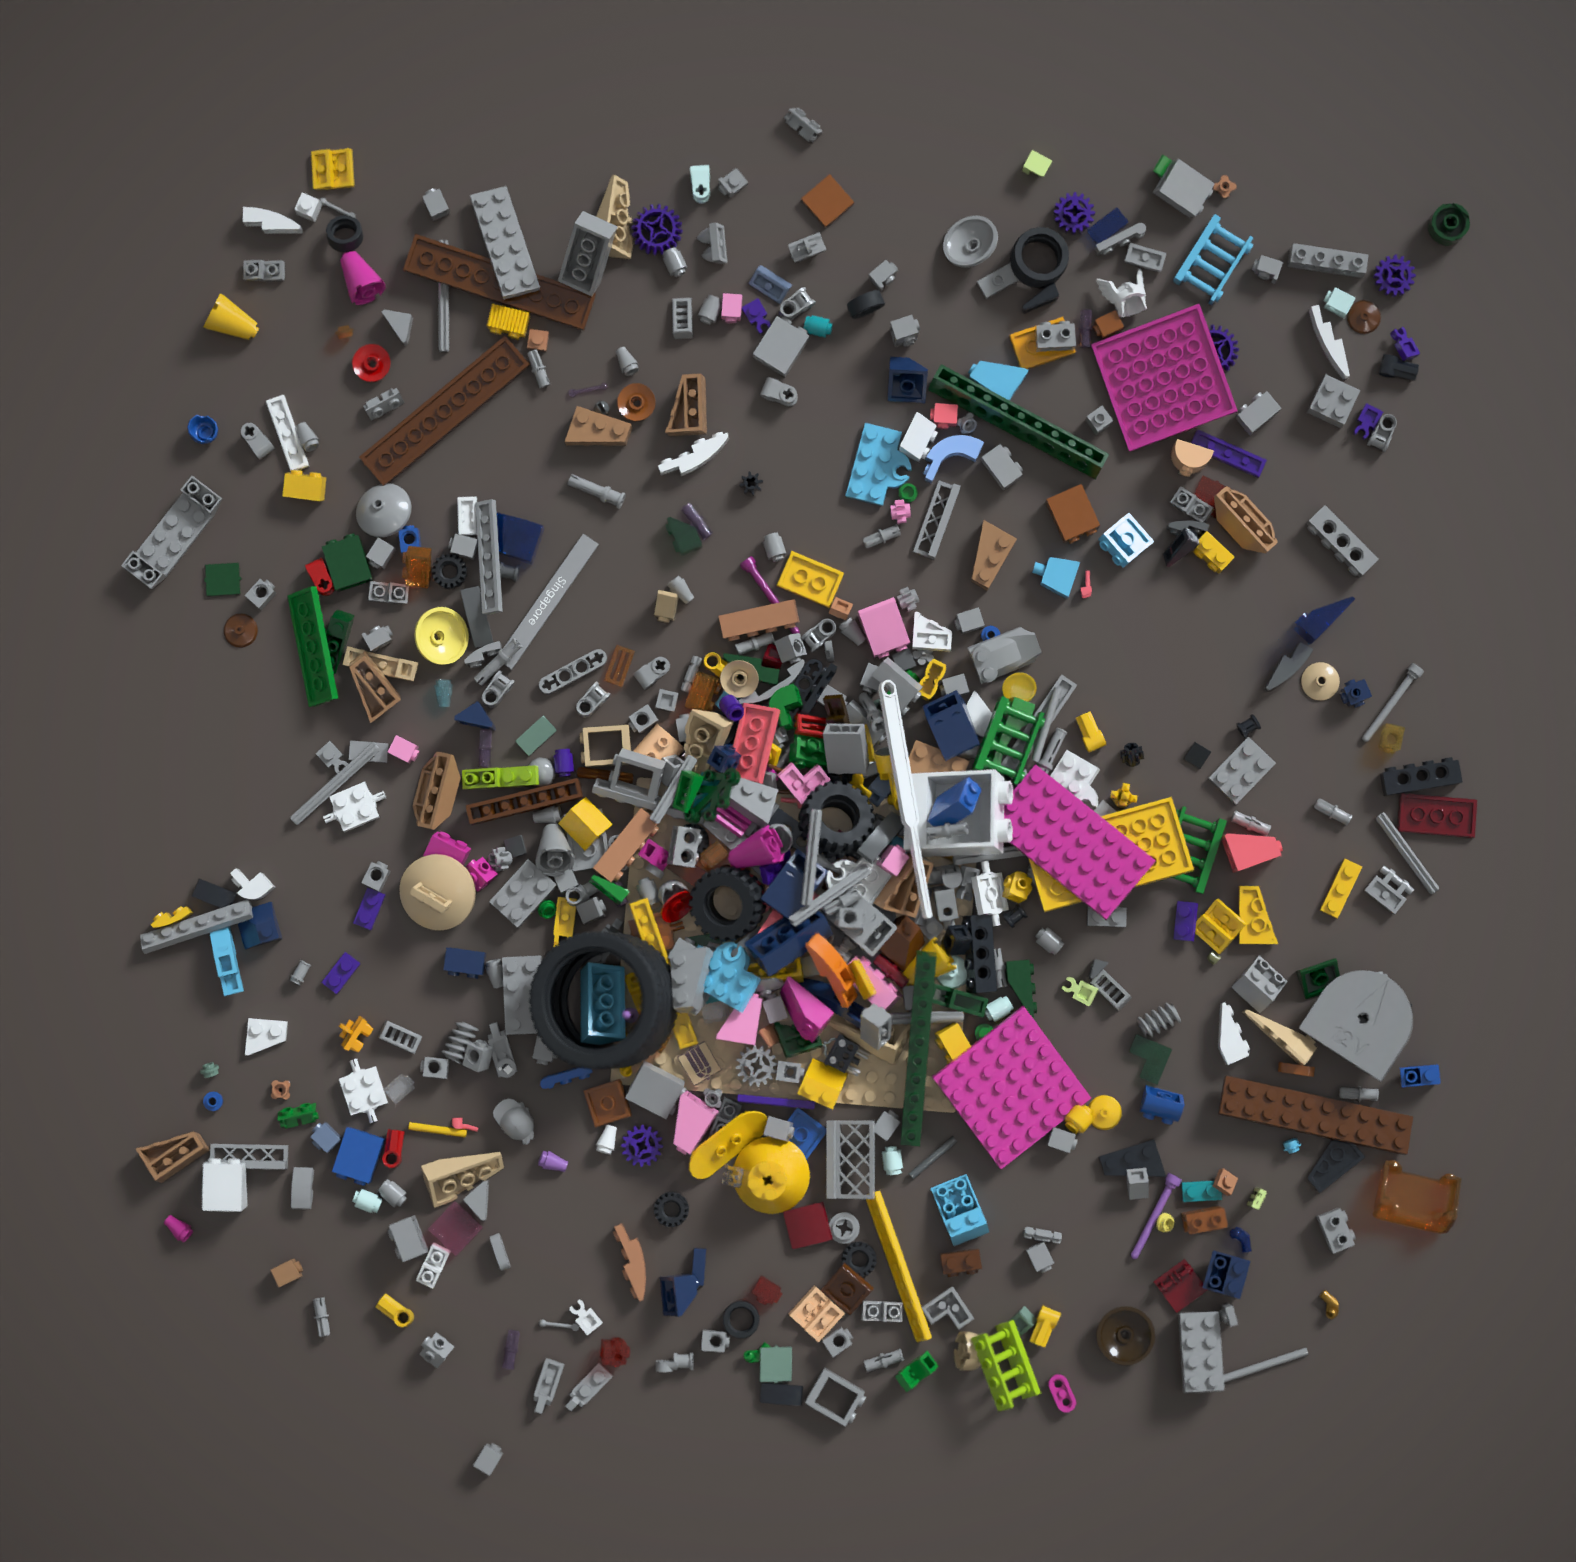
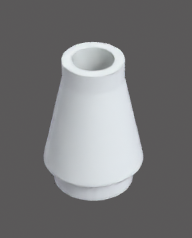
(607, 1140)

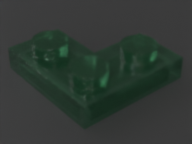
(1155, 1055)

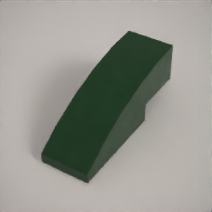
(766, 675)
(959, 1000)

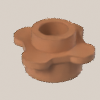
(1224, 192)
(275, 1089)

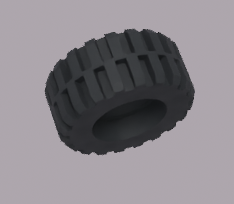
(853, 804)
(708, 916)

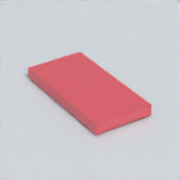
(755, 740)

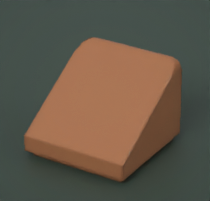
(769, 1035)

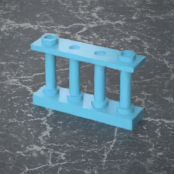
(1204, 243)

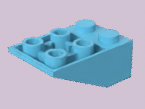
(960, 1210)

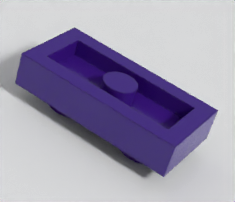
(770, 871)
(369, 909)
(1185, 921)
(341, 973)

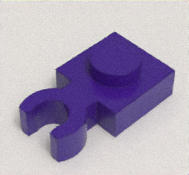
(755, 314)
(1405, 346)
(1368, 418)

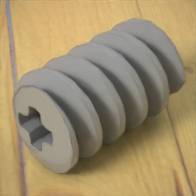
(1158, 1019)
(459, 1041)

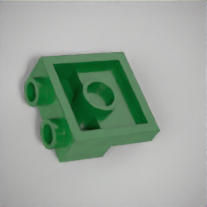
(807, 751)

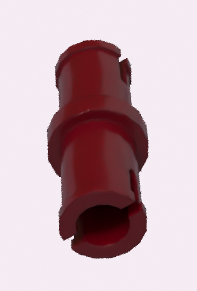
(891, 971)

